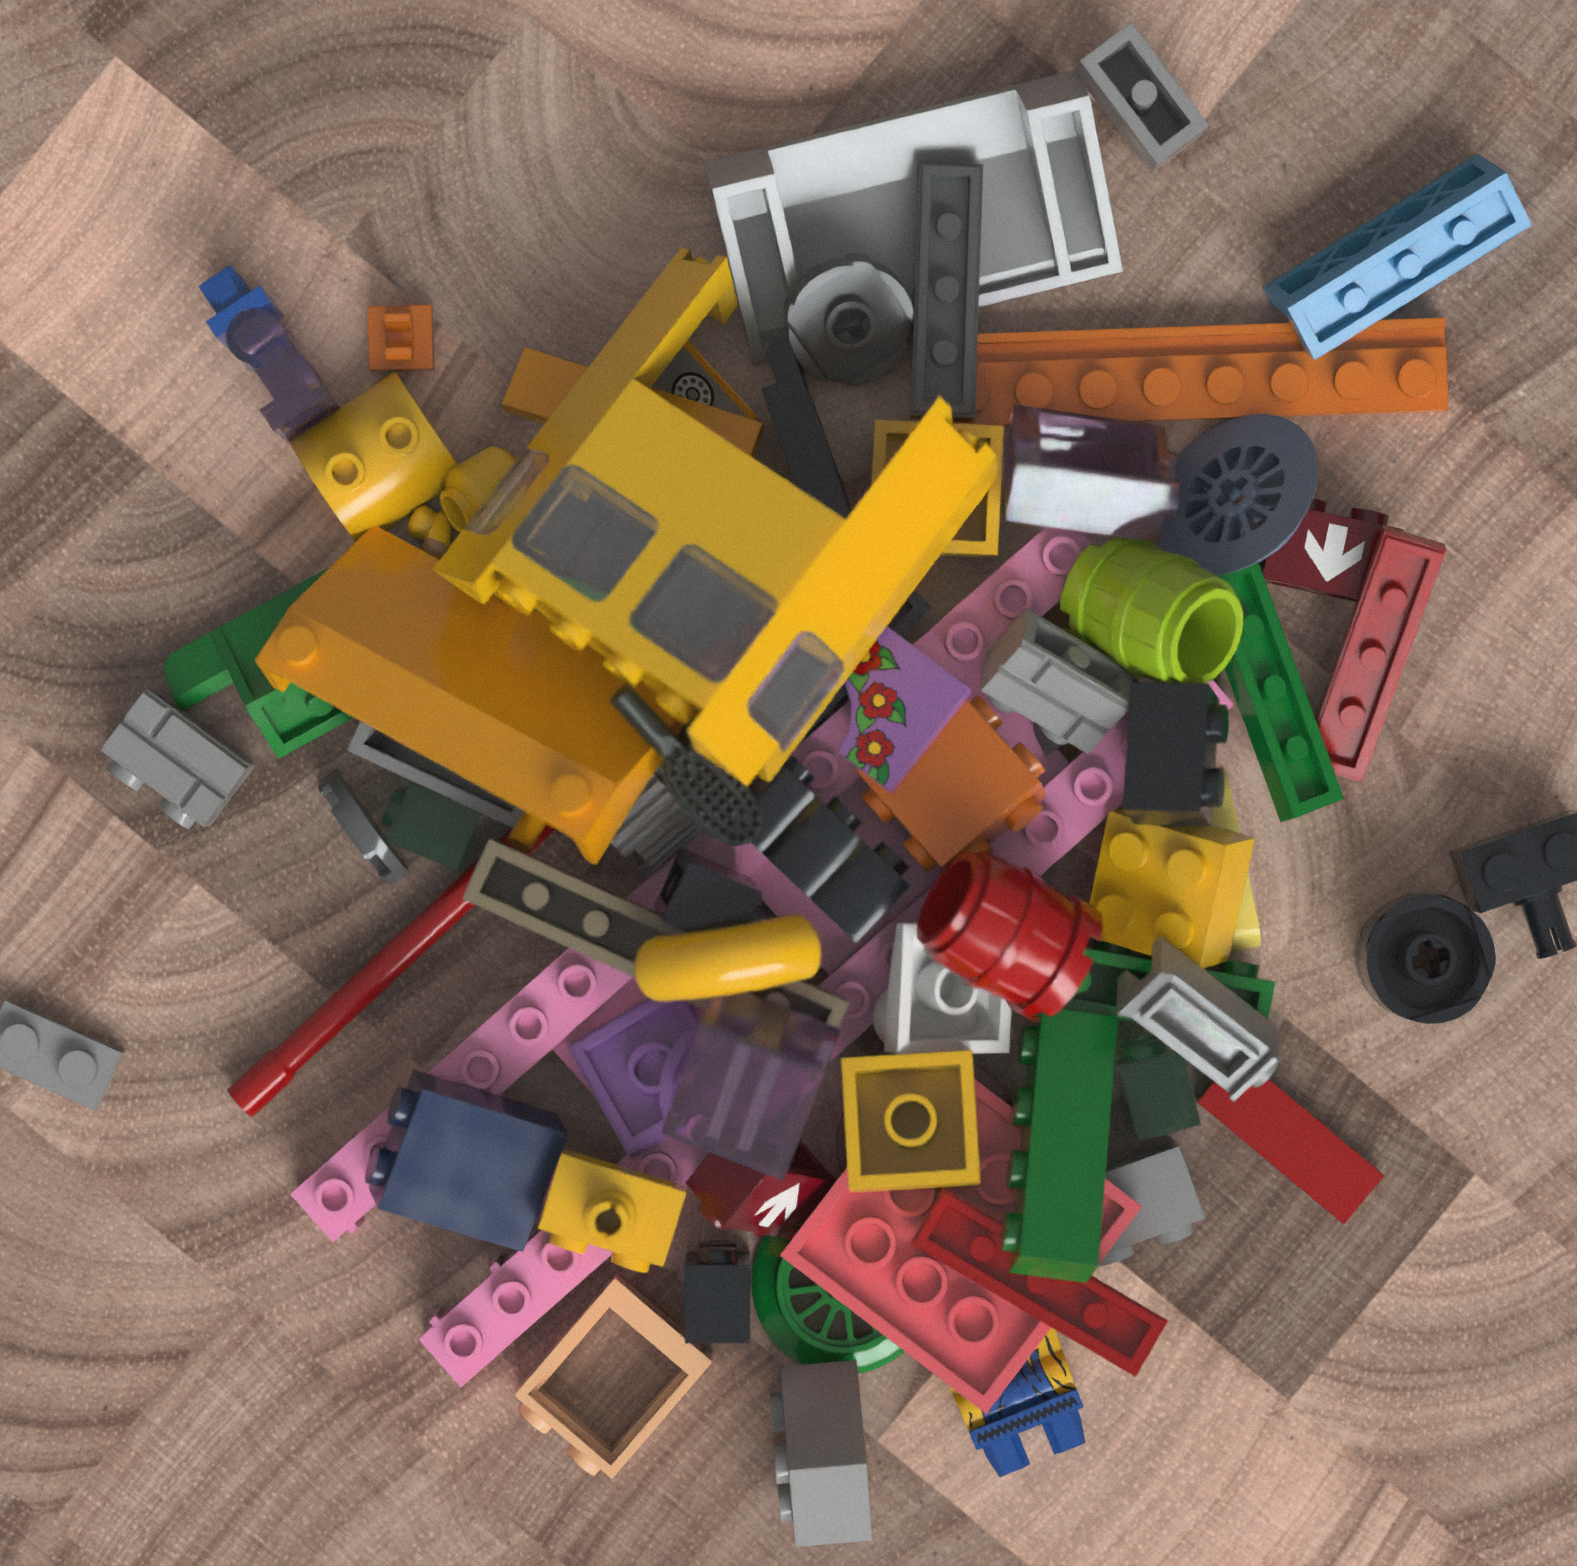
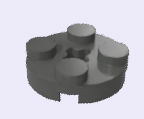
(849, 284)

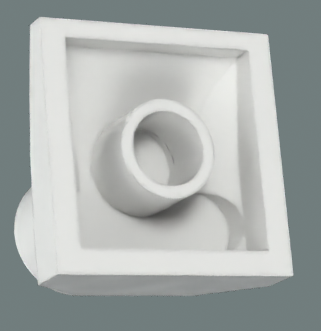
(933, 1008)

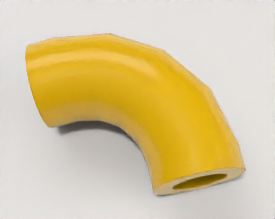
(728, 959)

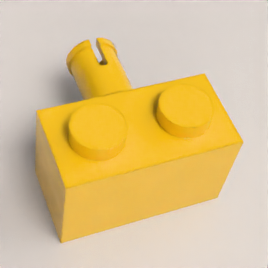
(612, 1210)

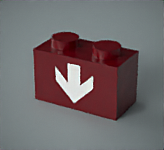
(1327, 552)
(757, 1202)

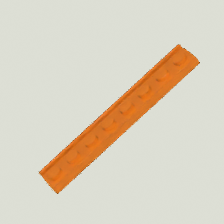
(1211, 372)

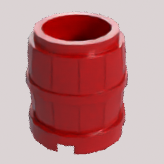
(1008, 932)

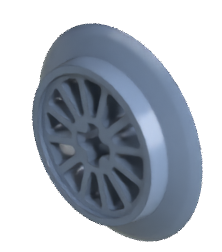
(1273, 471)

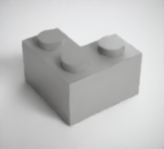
(824, 1456)

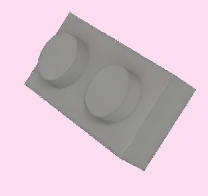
(56, 1055)

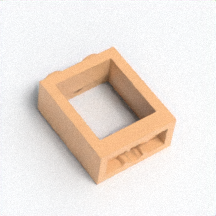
(658, 1328)

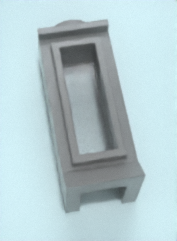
(1201, 1020)

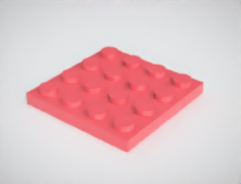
(949, 1324)

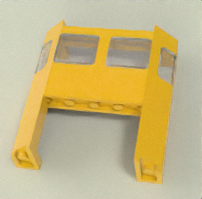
(697, 556)

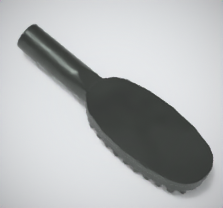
(700, 787)

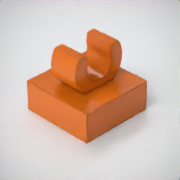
(401, 338)

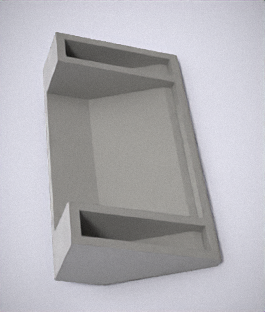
(857, 193)

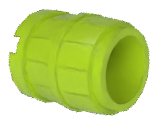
(1152, 611)

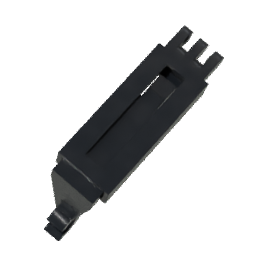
(802, 431)

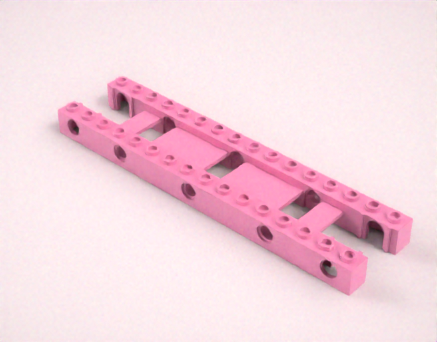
(583, 994)

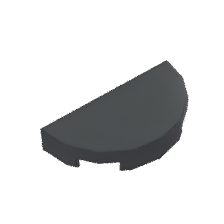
(361, 827)

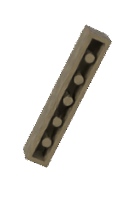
(601, 921)

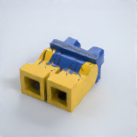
(1036, 1395)

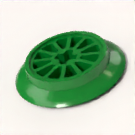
(787, 1326)

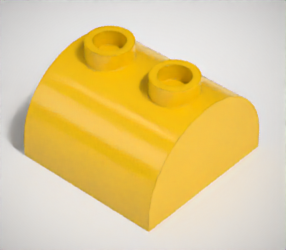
(375, 457)

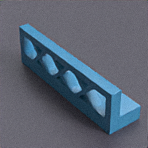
(1399, 255)

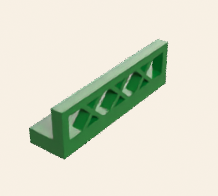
(1277, 705)

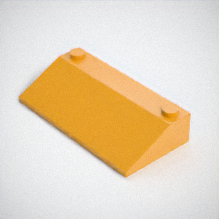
(468, 687)

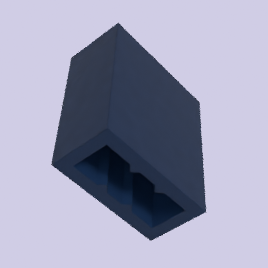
(465, 1160)

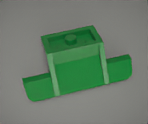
(229, 658)

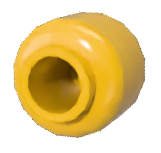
(472, 483)

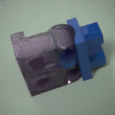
(252, 333)

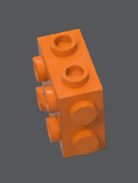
(962, 790)

